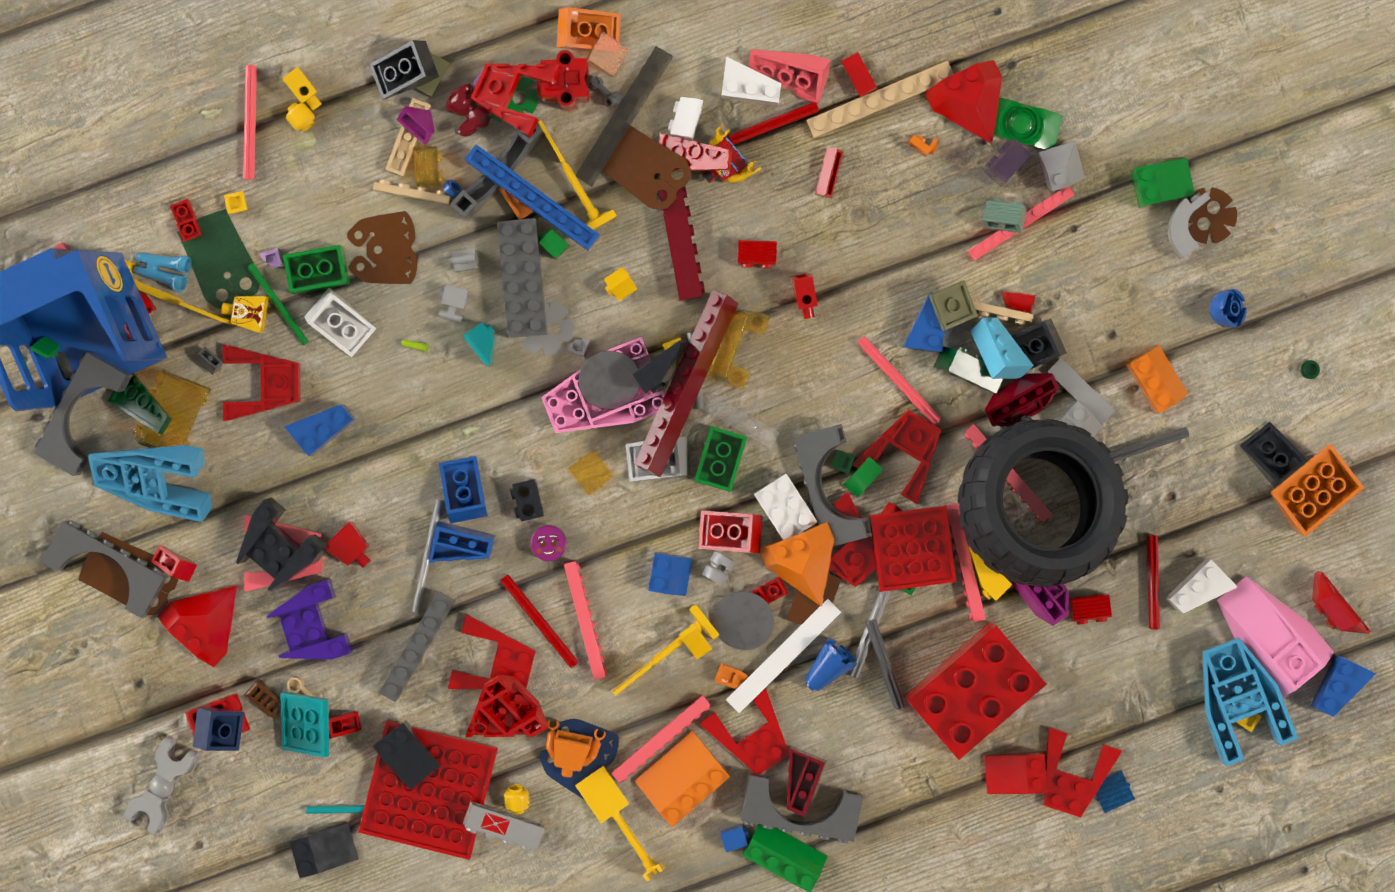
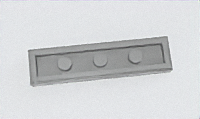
(1080, 390)

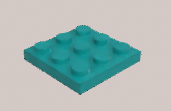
(304, 724)

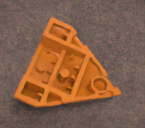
(803, 560)

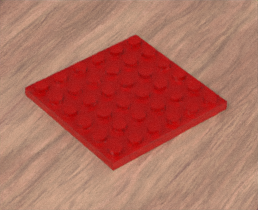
(435, 808)

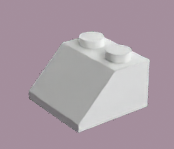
(686, 118)

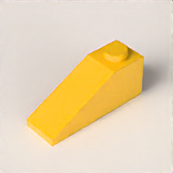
(992, 583)

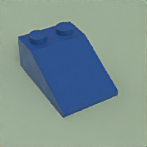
(463, 489)

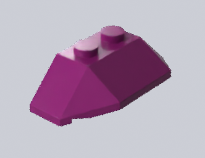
(1045, 602)

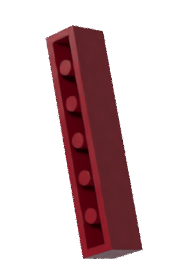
(681, 247)

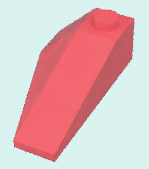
(798, 72)

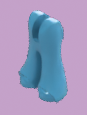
(179, 263)

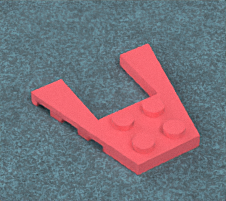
(257, 580)

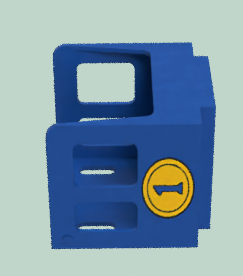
(80, 304)

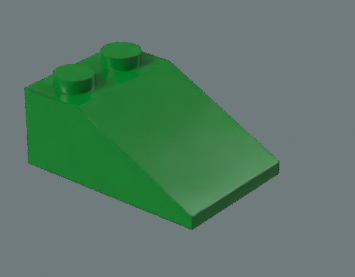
(1162, 182)

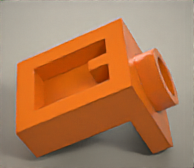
(920, 145)

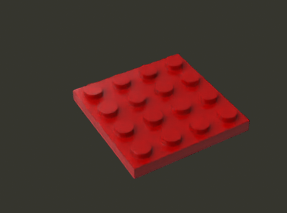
(913, 548)

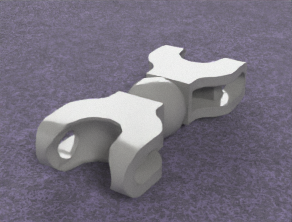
(162, 785)

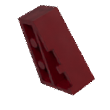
(803, 779)

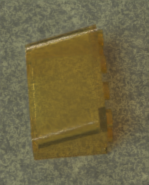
(722, 367)
(182, 401)

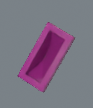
(418, 122)

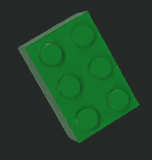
(316, 269)
(720, 458)

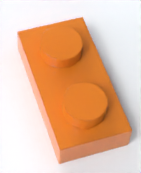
(519, 208)

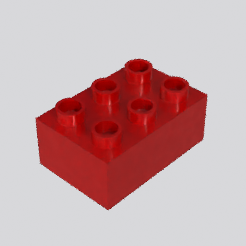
(975, 690)

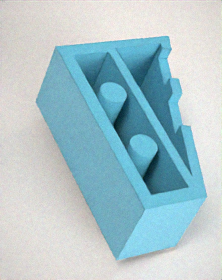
(999, 350)

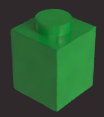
(553, 243)

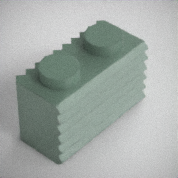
(1004, 216)

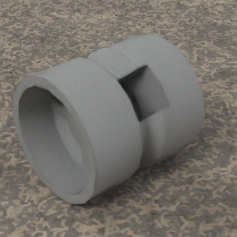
(716, 574)

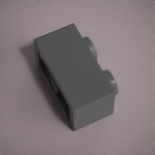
(208, 360)

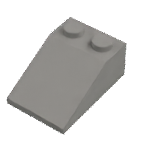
(677, 465)

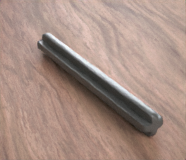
(1150, 444)
(885, 664)

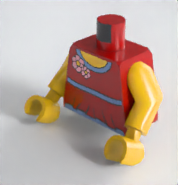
(740, 167)

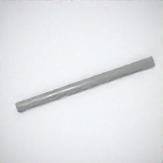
(425, 565)

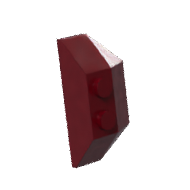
(1020, 398)

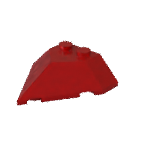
(969, 98)
(202, 623)
(506, 710)

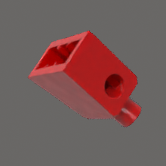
(804, 285)
(349, 546)

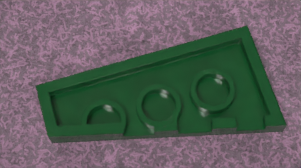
(141, 405)

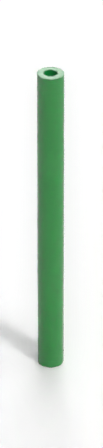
(278, 304)

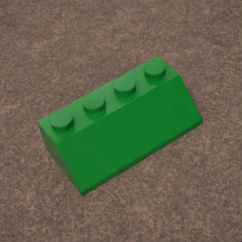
(785, 856)

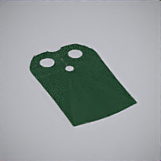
(219, 252)

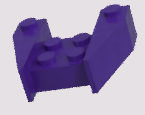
(305, 625)

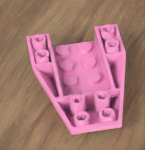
(572, 412)
(1275, 635)

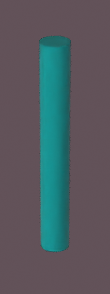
(334, 809)

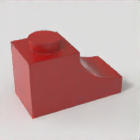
(173, 563)

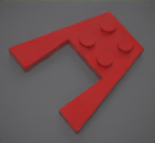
(498, 85)
(278, 382)
(914, 437)
(856, 558)
(510, 659)
(760, 748)
(1068, 791)

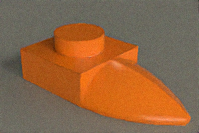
(730, 676)

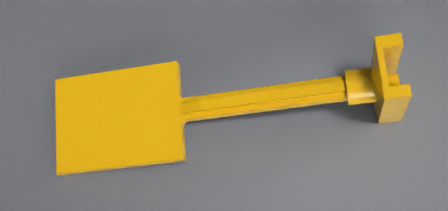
(595, 217)
(170, 298)
(702, 624)
(606, 802)

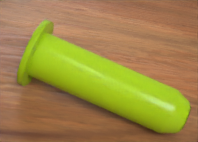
(415, 345)

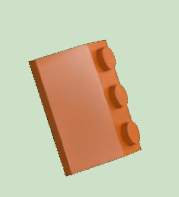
(1157, 379)

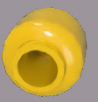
(300, 117)
(517, 799)

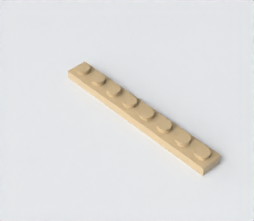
(878, 100)

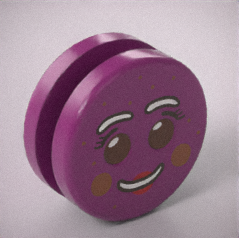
(548, 543)

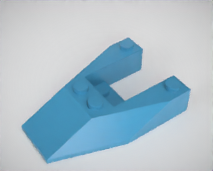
(140, 479)
(1237, 689)

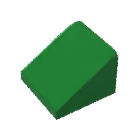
(46, 347)

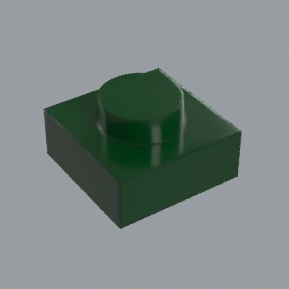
(842, 461)

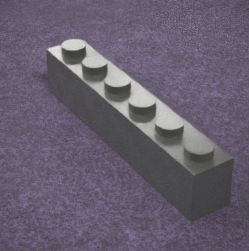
(417, 646)

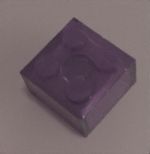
(1010, 159)

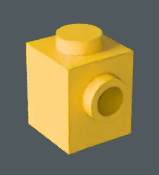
(619, 284)

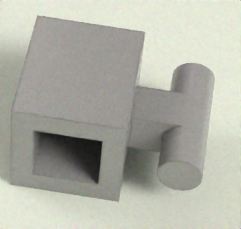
(464, 260)
(454, 298)

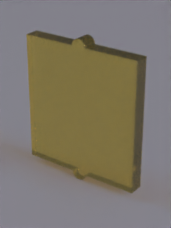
(590, 472)

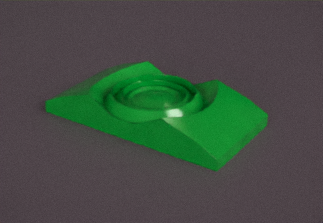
(1027, 124)

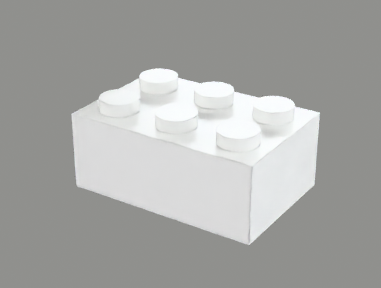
(785, 507)

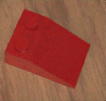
(730, 531)
(1016, 773)

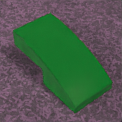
(863, 476)

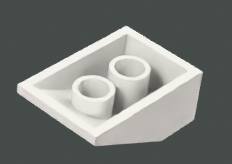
(339, 322)

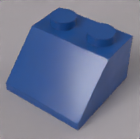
(670, 574)

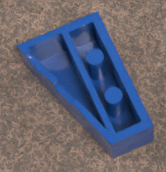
(926, 330)
(319, 429)
(460, 543)
(1340, 685)

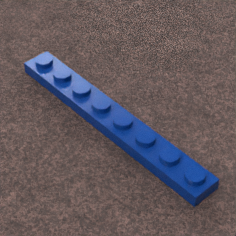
(532, 197)

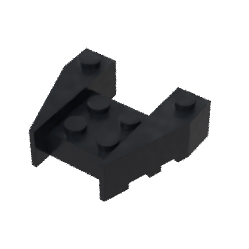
(274, 548)

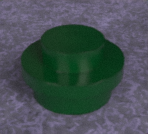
(1310, 369)

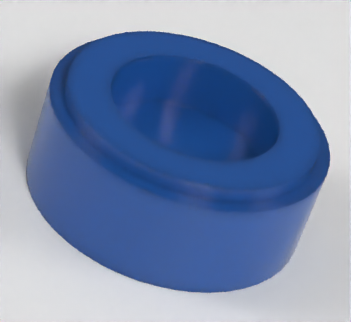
(452, 188)

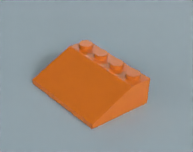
(1316, 490)
(682, 778)

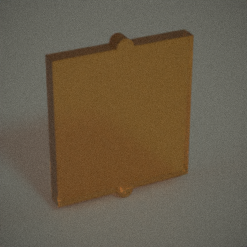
(607, 54)

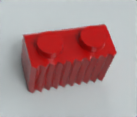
(757, 253)
(1089, 608)

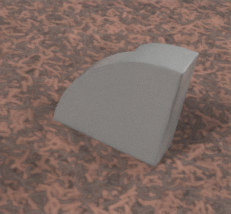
(579, 346)

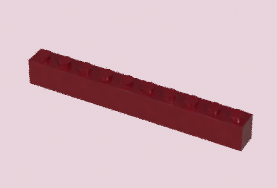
(686, 383)

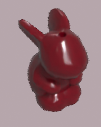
(463, 105)

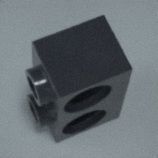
(532, 499)

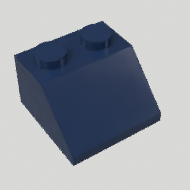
(218, 729)

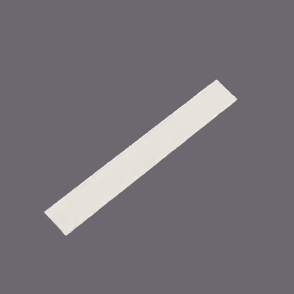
(783, 656)

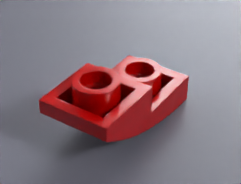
(859, 74)
(186, 220)
(771, 590)

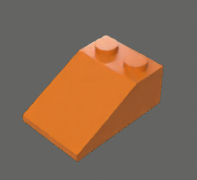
(582, 27)

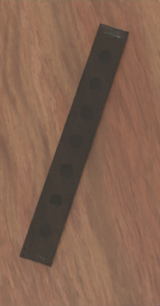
(623, 116)

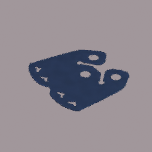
(583, 728)

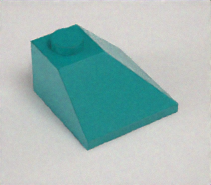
(482, 342)

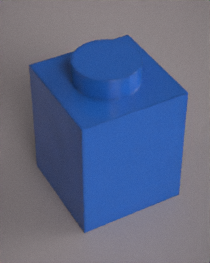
(734, 837)

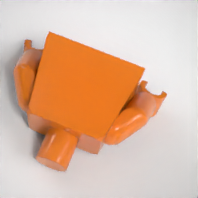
(571, 750)

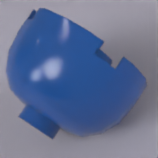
(1228, 309)

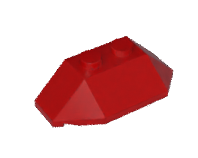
(1335, 607)

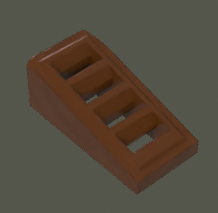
(261, 704)

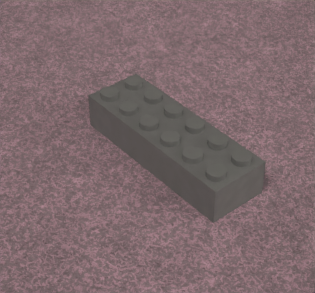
(522, 278)

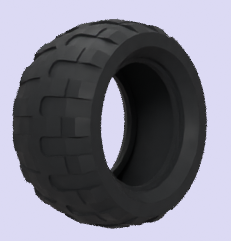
(1099, 492)

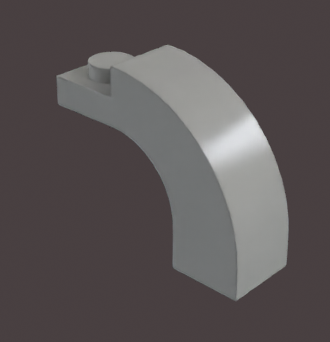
(1178, 230)

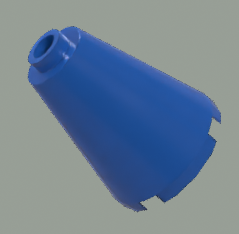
(829, 665)

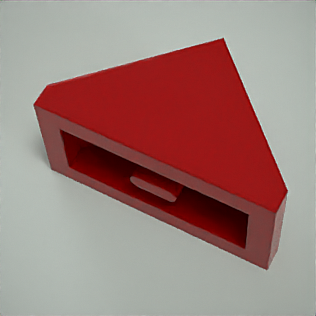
(344, 724)

